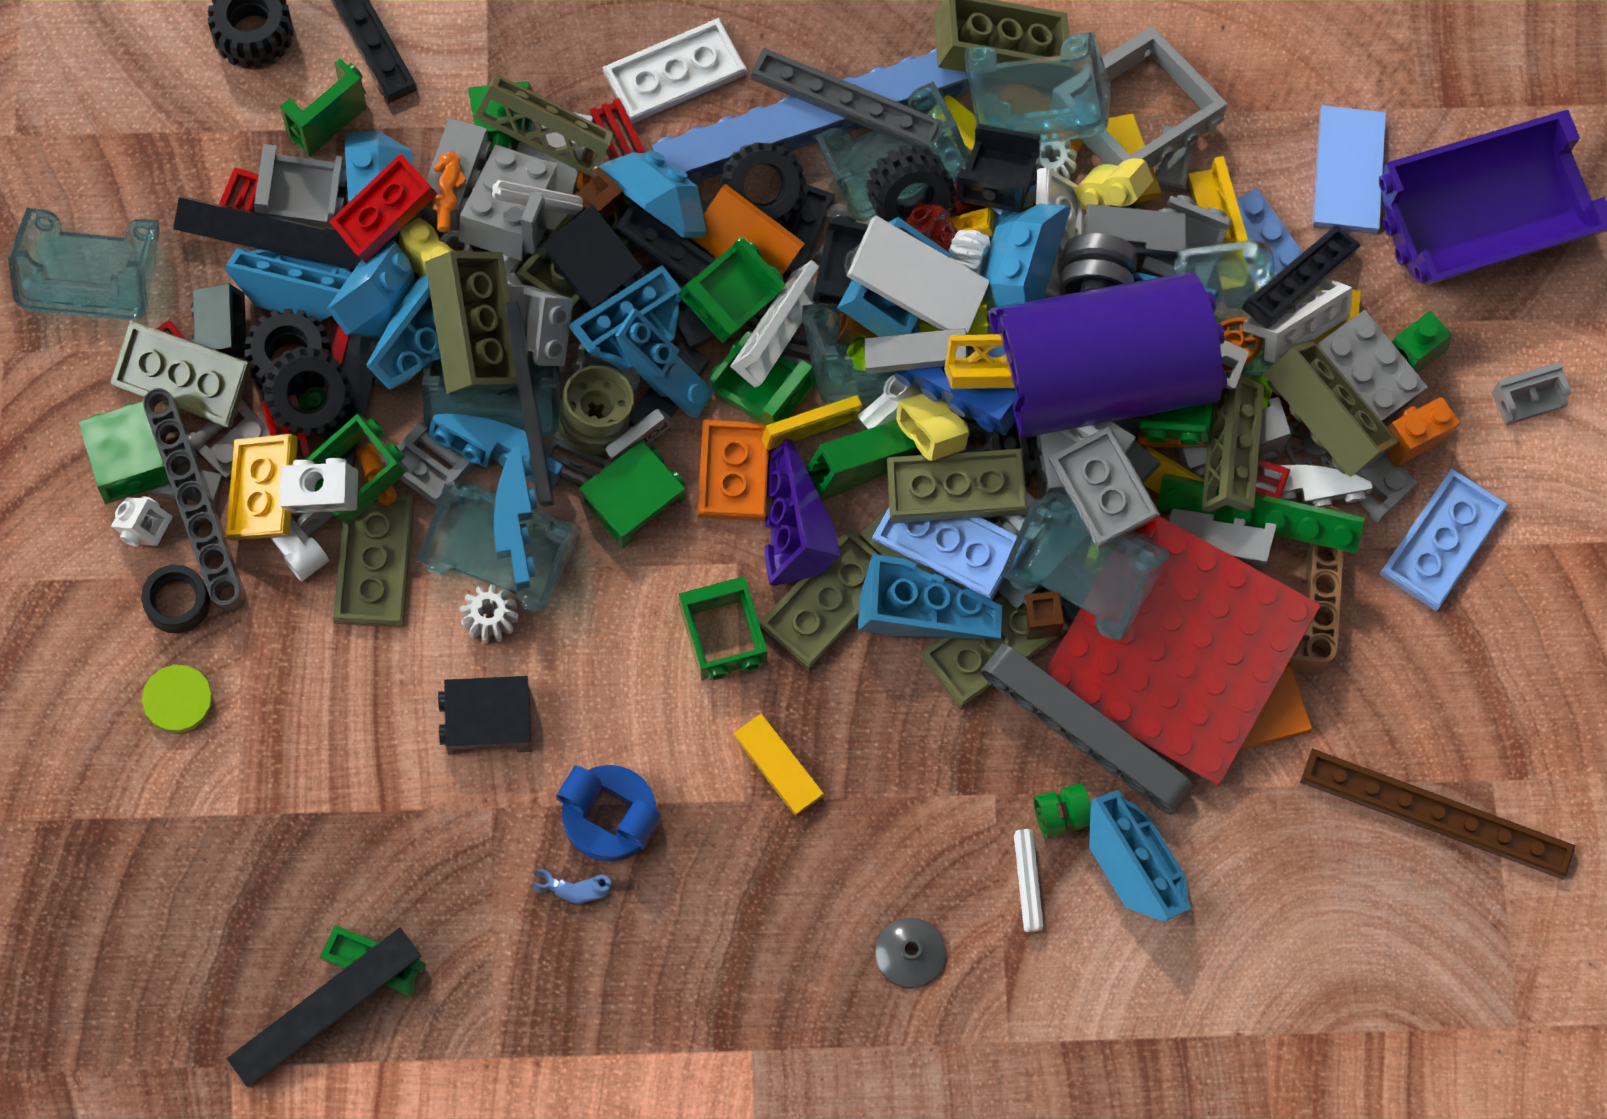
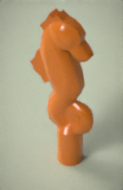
(450, 179)

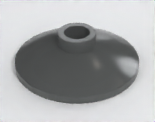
(906, 969)

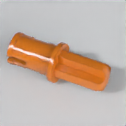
(372, 466)

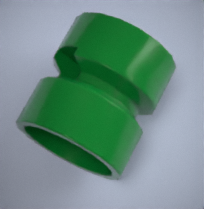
(1074, 805)

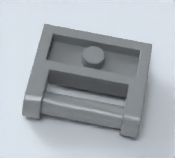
(221, 454)
(424, 472)
(1389, 484)

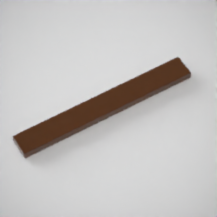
(1438, 814)

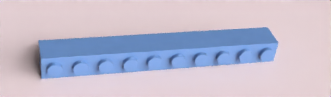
(795, 122)

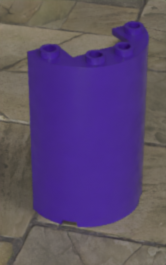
(1489, 200)
(1111, 353)

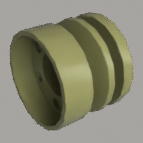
(595, 409)

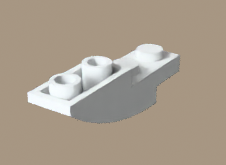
(1319, 485)

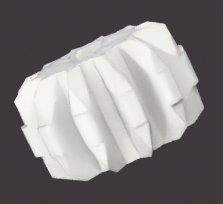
(1057, 157)
(970, 249)
(479, 623)

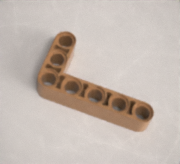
(1321, 636)

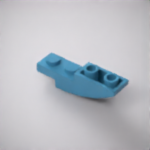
(660, 366)
(483, 440)
(513, 505)

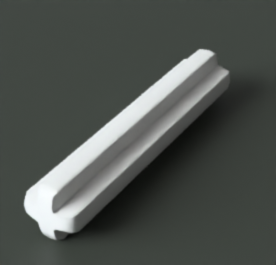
(521, 193)
(1028, 880)

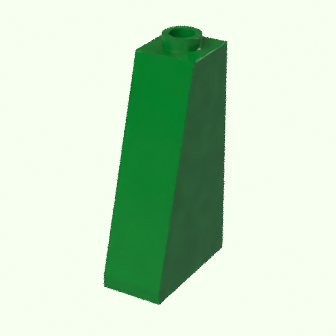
(857, 458)

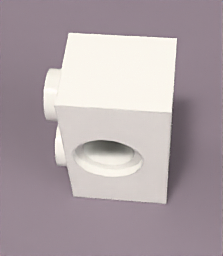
(336, 494)

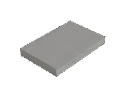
(1103, 487)

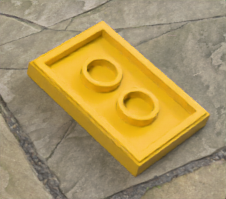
(256, 487)

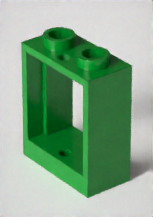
(343, 441)
(714, 597)

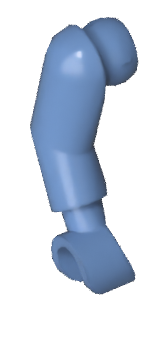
(576, 893)

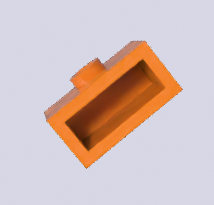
(1421, 430)

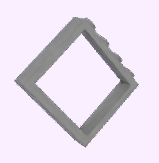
(1185, 134)

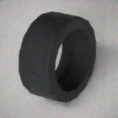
(167, 575)

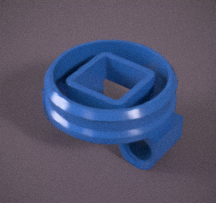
(579, 796)

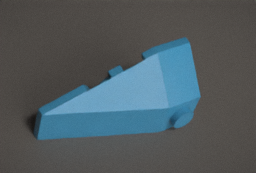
(409, 338)
(912, 602)

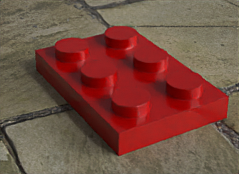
(383, 207)

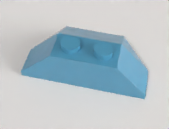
(367, 156)
(659, 190)
(1024, 255)
(286, 281)
(373, 292)
(652, 296)
(1136, 858)

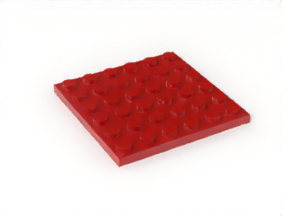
(1194, 657)

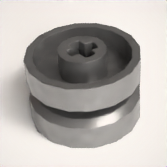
(1096, 262)

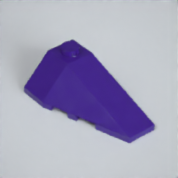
(801, 529)

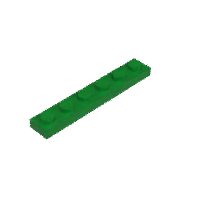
(1292, 518)

